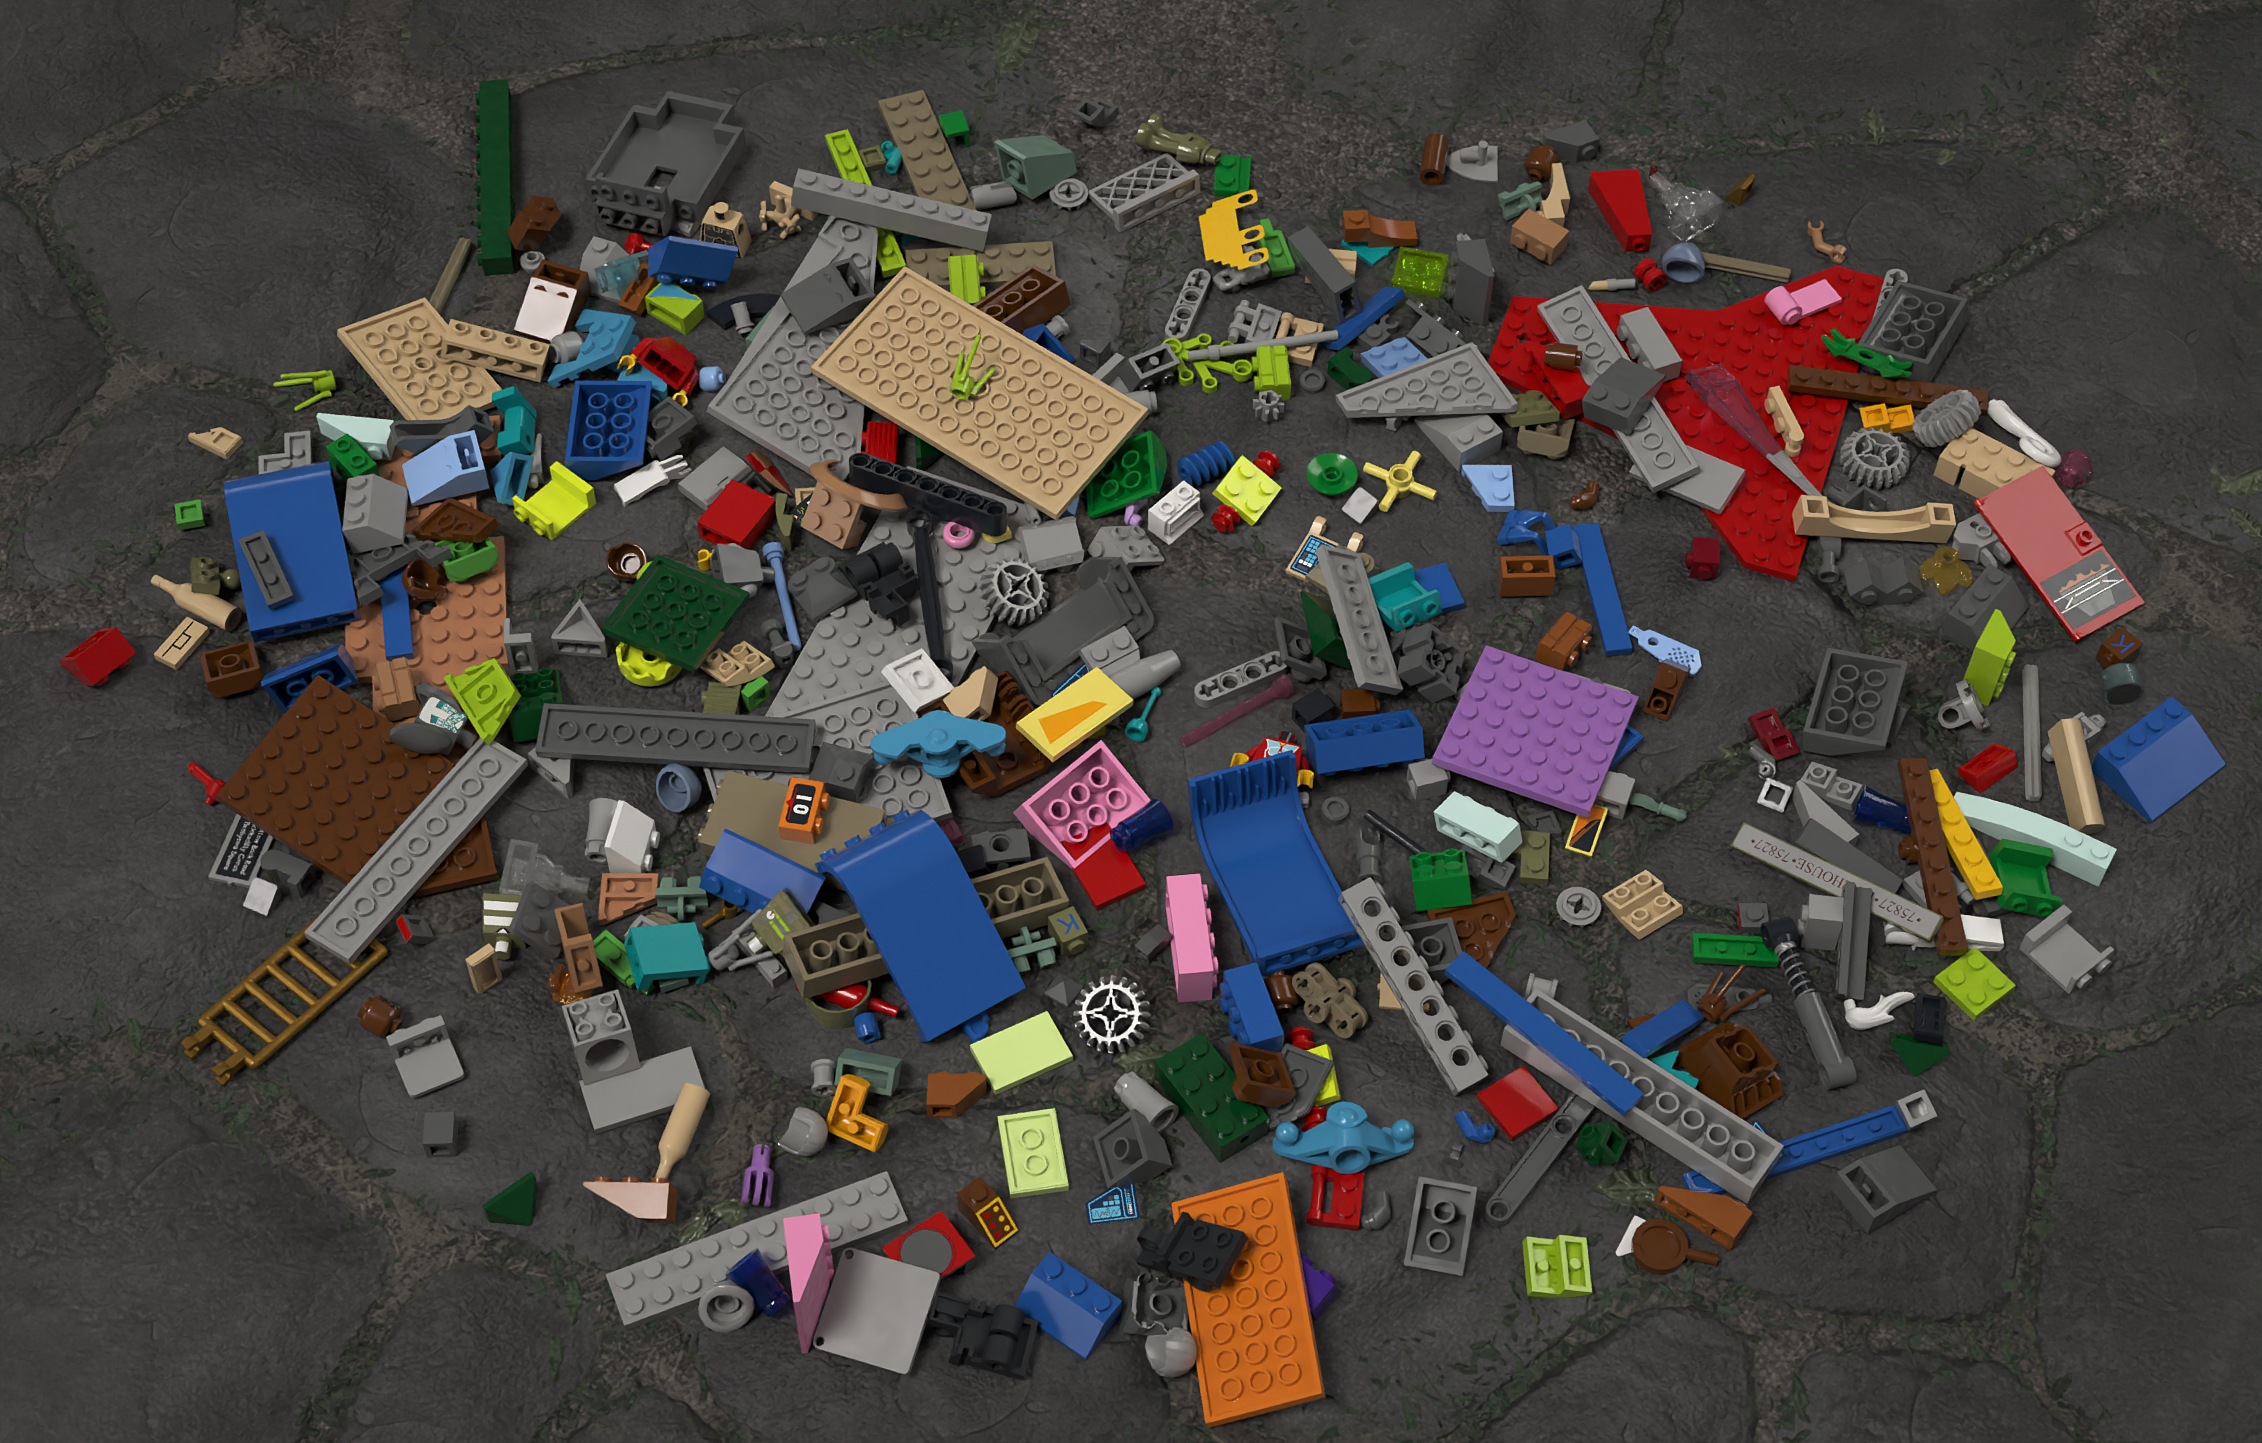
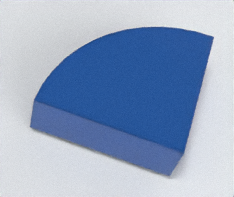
(976, 1027)

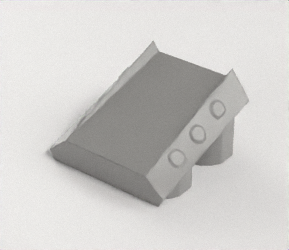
(1052, 545)

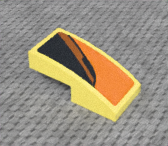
(1586, 832)

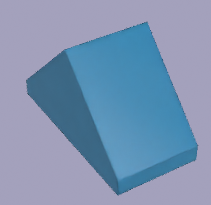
(511, 477)

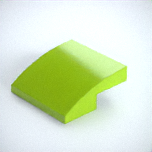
(1557, 1267)

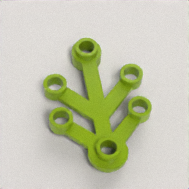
(1240, 369)

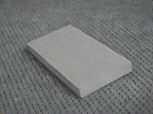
(1710, 486)
(640, 1091)

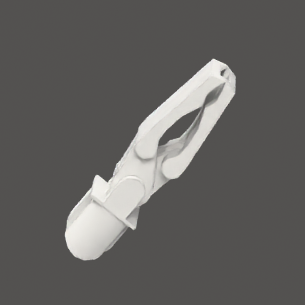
(1979, 933)

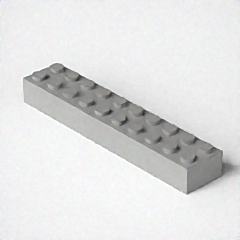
(1670, 1111)

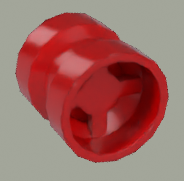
(1652, 277)

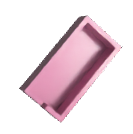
(1191, 937)

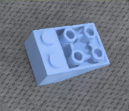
(446, 470)

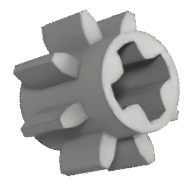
(1268, 405)

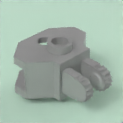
(1979, 542)

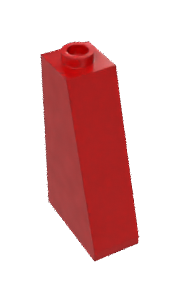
(1623, 206)

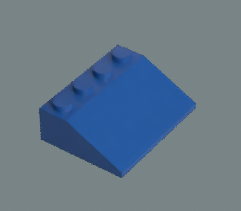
(607, 427)
(2158, 760)

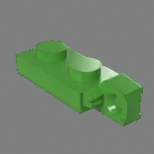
(1279, 259)
(613, 957)

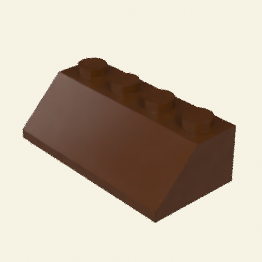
(1026, 299)

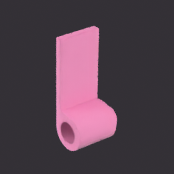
(1801, 303)

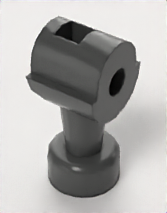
(1829, 550)
(781, 651)

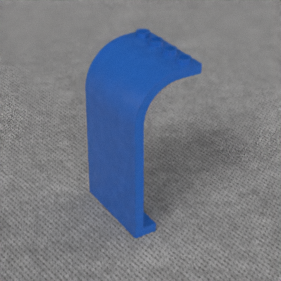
(306, 535)
(1269, 864)
(925, 921)

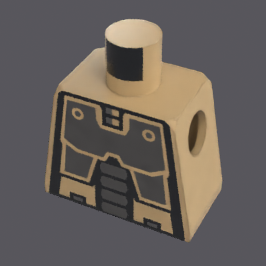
(726, 228)

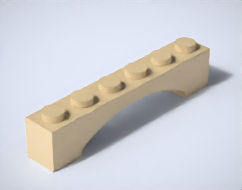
(1923, 524)

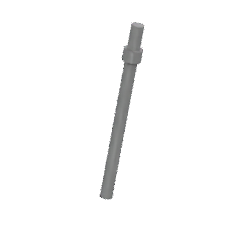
(1214, 352)

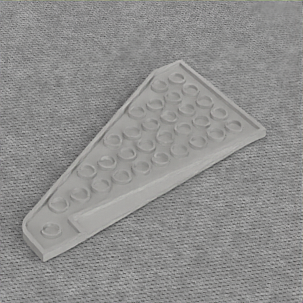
(773, 389)

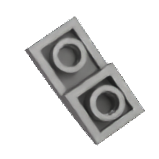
(1830, 787)

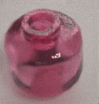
(2074, 468)

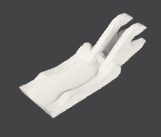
(650, 477)

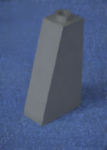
(1325, 274)

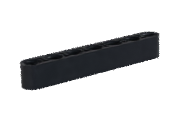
(929, 493)

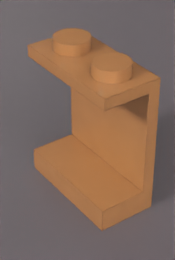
(578, 947)

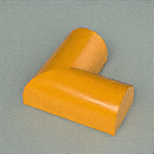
(846, 1116)

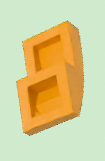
(1893, 419)

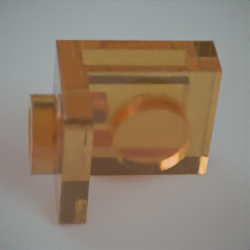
(562, 987)

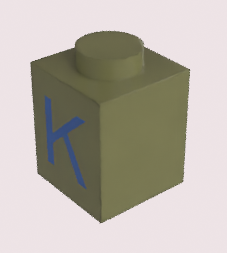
(1068, 931)

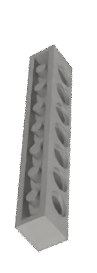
(1456, 1077)

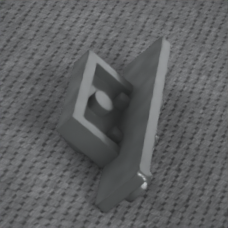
(1432, 334)

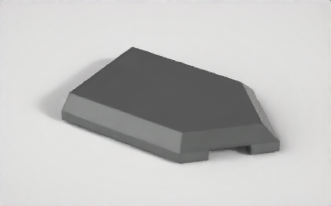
(1308, 1076)

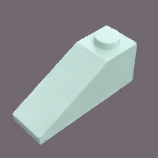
(369, 433)

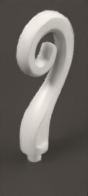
(2030, 441)

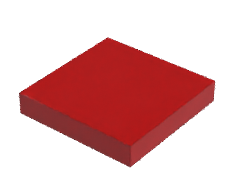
(1517, 1103)

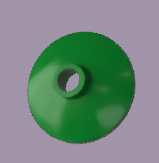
(1331, 474)

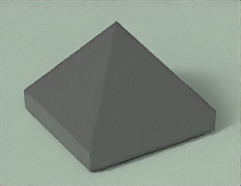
(1063, 990)

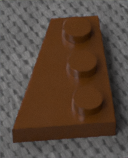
(456, 523)

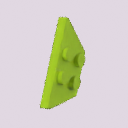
(485, 696)

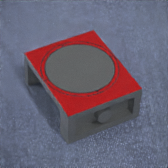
(932, 1246)

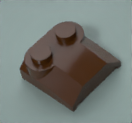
(231, 669)
(1260, 1076)

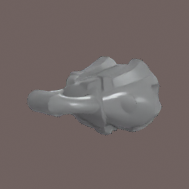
(1242, 276)

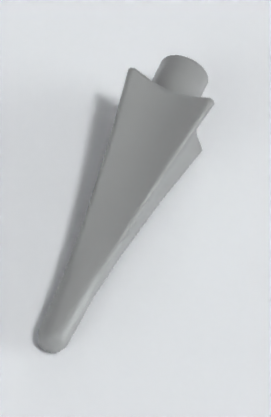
(536, 473)

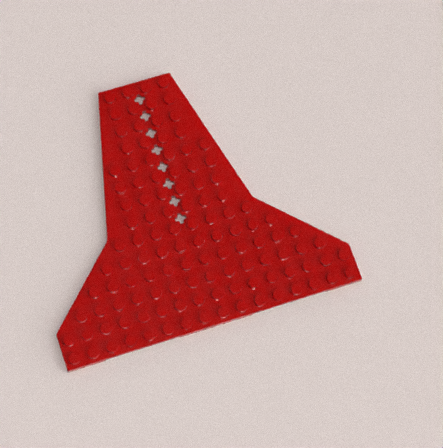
(1757, 353)

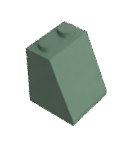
(1034, 163)

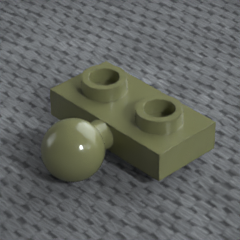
(207, 579)

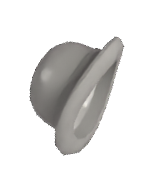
(726, 1307)

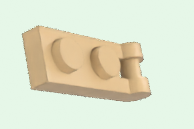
(1784, 421)

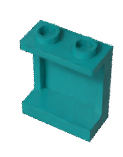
(1402, 599)
(666, 953)

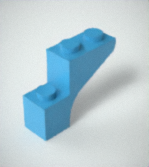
(640, 373)

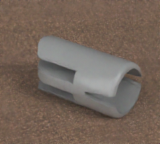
(992, 195)

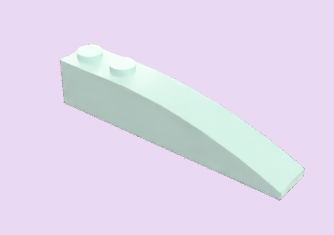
(2070, 848)

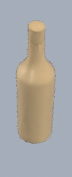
(202, 605)
(681, 1127)

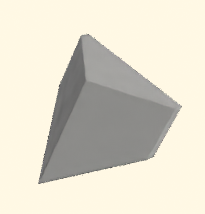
(579, 635)

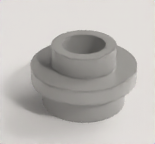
(531, 260)

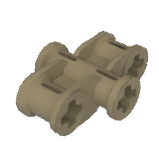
(1335, 1006)

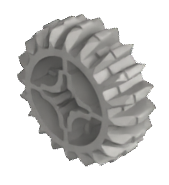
(1946, 418)
(1872, 464)
(1001, 579)
(1112, 1026)

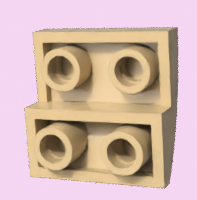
(738, 665)
(1642, 904)

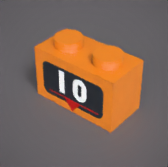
(803, 810)

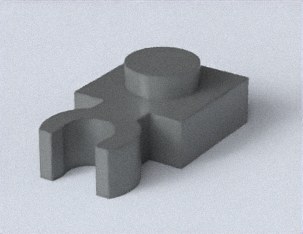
(1376, 334)

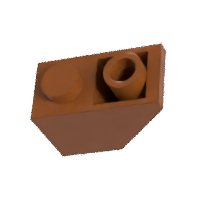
(953, 1093)

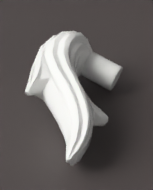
(1871, 1017)

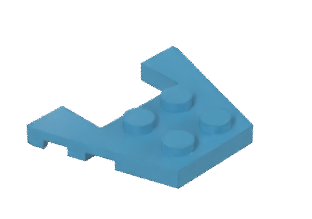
(602, 346)

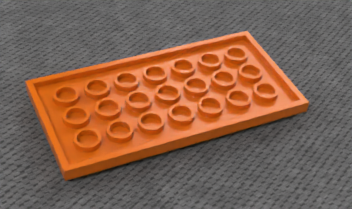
(1258, 1326)

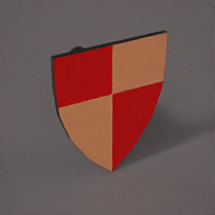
(764, 474)

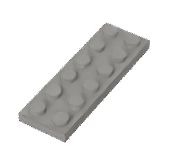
(1359, 620)

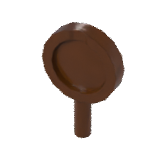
(1663, 1247)

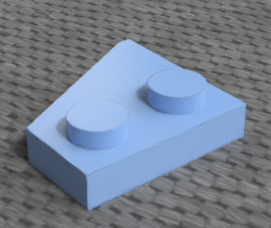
(1492, 485)

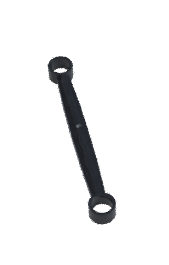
(929, 589)

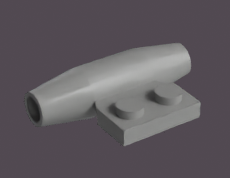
(1120, 660)

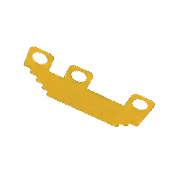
(1222, 236)

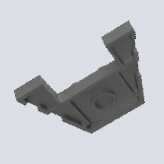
(378, 563)

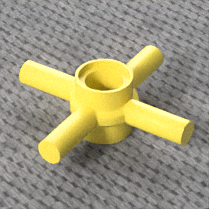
(1399, 481)

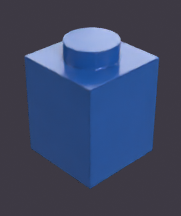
(1564, 546)

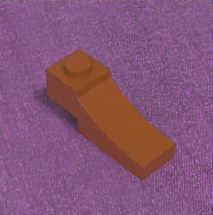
(1377, 231)
(634, 296)

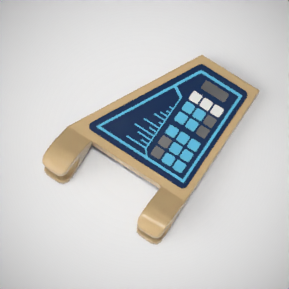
(1306, 556)

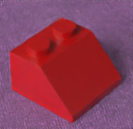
(98, 657)

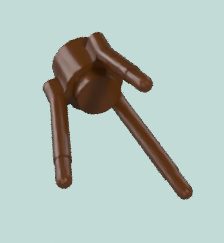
(1714, 1005)

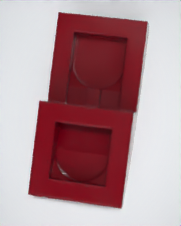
(1772, 735)

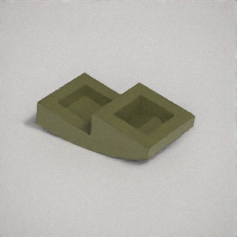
(785, 522)

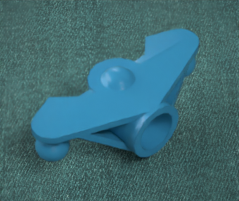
(938, 742)
(1344, 1140)

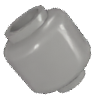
(565, 347)

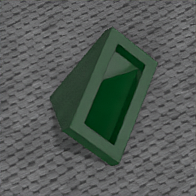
(926, 454)
(1917, 1054)
(515, 1203)

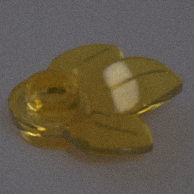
(1946, 573)

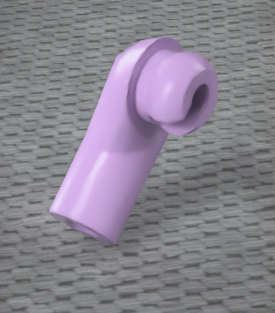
(1131, 517)

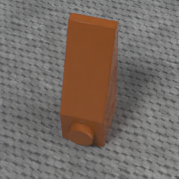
(1708, 1213)

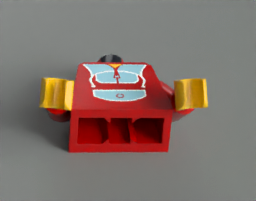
(668, 362)
(1271, 747)

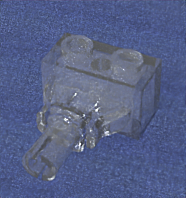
(1687, 207)
(526, 865)

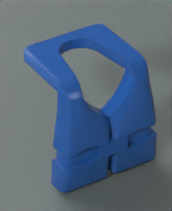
(1517, 528)

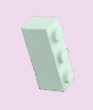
(1478, 826)

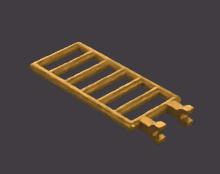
(225, 1070)

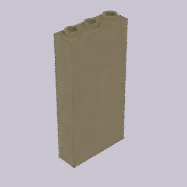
(754, 811)

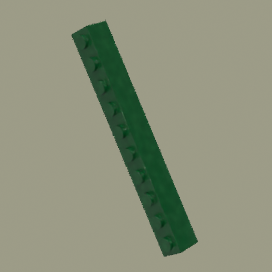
(495, 177)

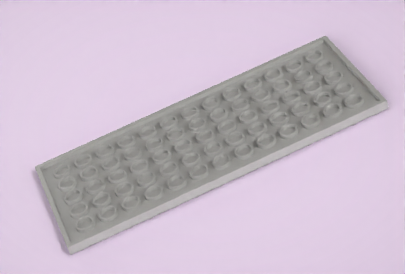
(856, 644)

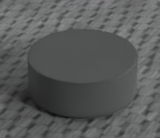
(1312, 381)
(1335, 810)

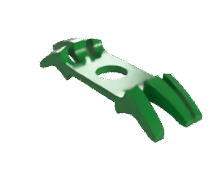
(1887, 366)

